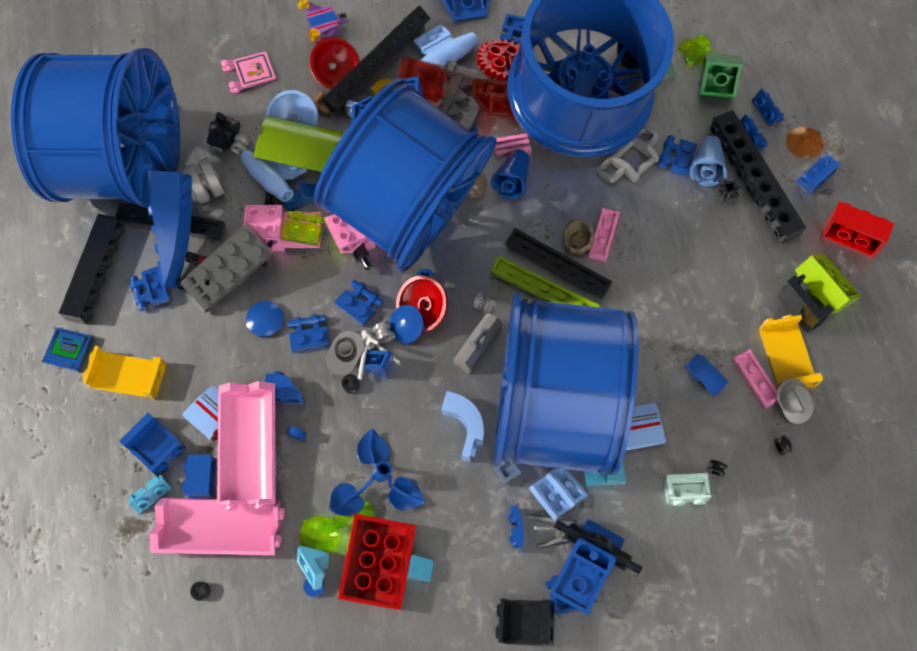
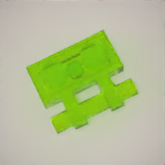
(301, 232)

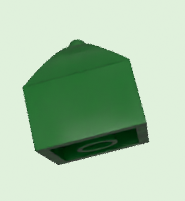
(720, 75)

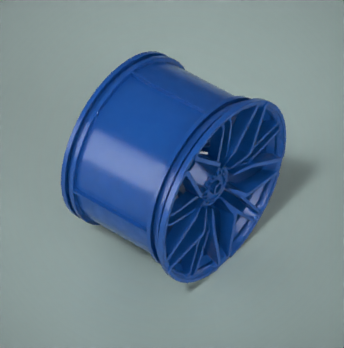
(571, 104)
(94, 125)
(402, 172)
(567, 386)

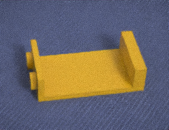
(788, 351)
(124, 374)

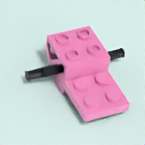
(269, 222)
(350, 240)

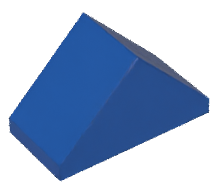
(379, 362)

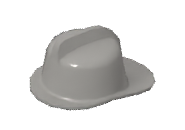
(344, 353)
(795, 401)

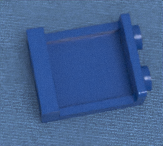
(153, 444)

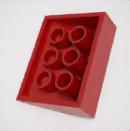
(376, 562)

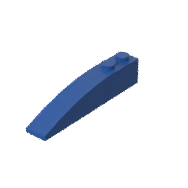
(171, 212)

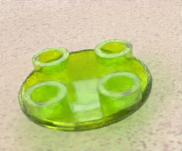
(319, 534)

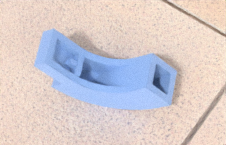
(466, 412)

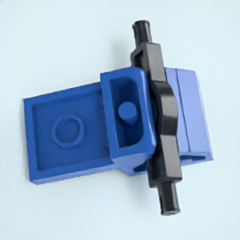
(589, 563)

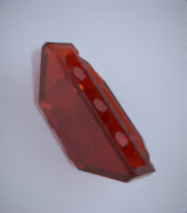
(492, 98)

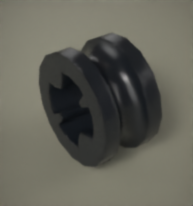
(355, 387)
(783, 445)
(717, 468)
(206, 587)

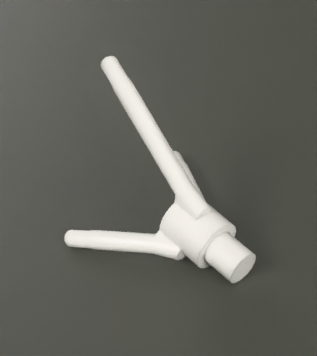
(369, 343)

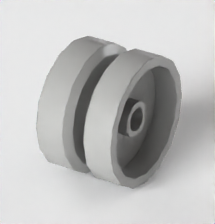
(206, 179)

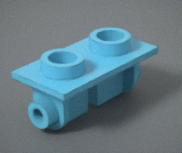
(144, 498)

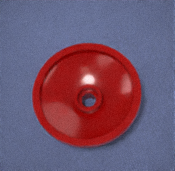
(334, 52)
(420, 291)

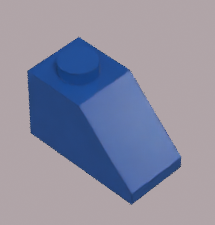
(284, 389)

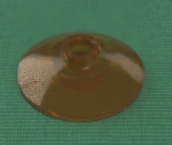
(800, 146)

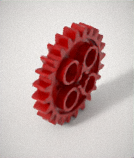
(497, 58)

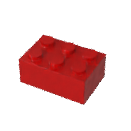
(857, 229)

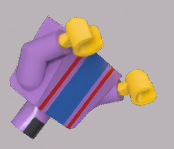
(322, 20)

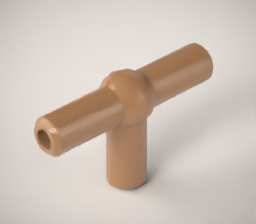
(320, 107)

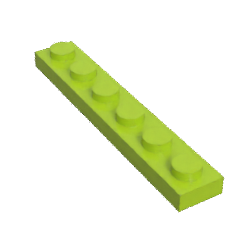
(536, 284)

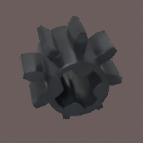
(728, 191)

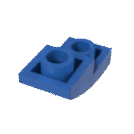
(705, 372)
(517, 534)

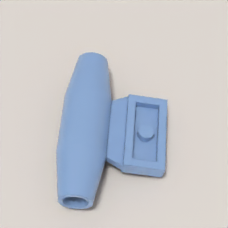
(441, 48)
(271, 174)

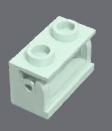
(687, 488)

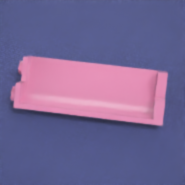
(246, 445)
(204, 528)

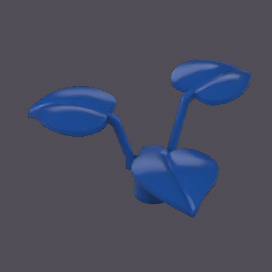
(374, 450)

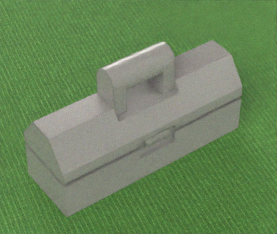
(478, 343)

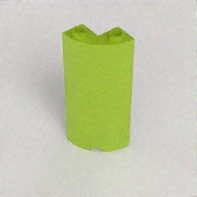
(296, 143)

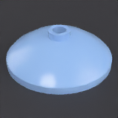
(293, 103)

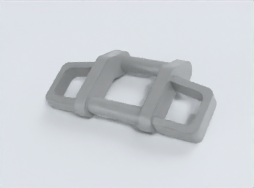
(624, 167)

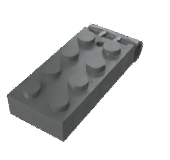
(227, 267)

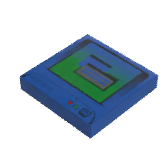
(67, 349)

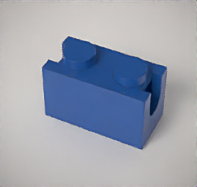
(200, 476)

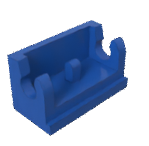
(818, 174)

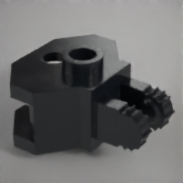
(222, 132)

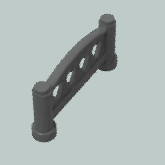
(461, 78)

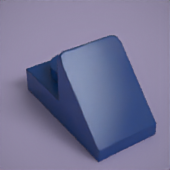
(301, 197)

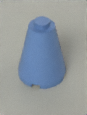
(709, 163)

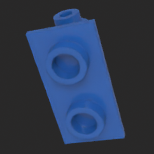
(767, 108)
(752, 130)

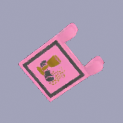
(251, 71)

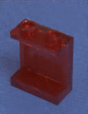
(430, 75)

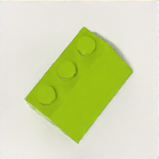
(827, 282)

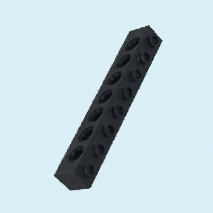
(375, 59)
(765, 179)

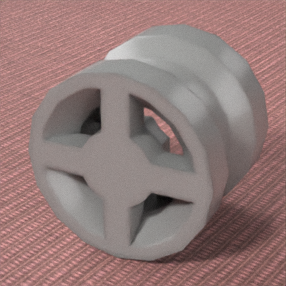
(241, 144)
(383, 332)

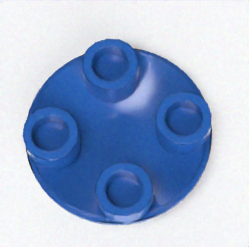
(264, 318)
(407, 323)

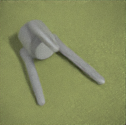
(548, 519)

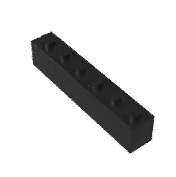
(92, 269)

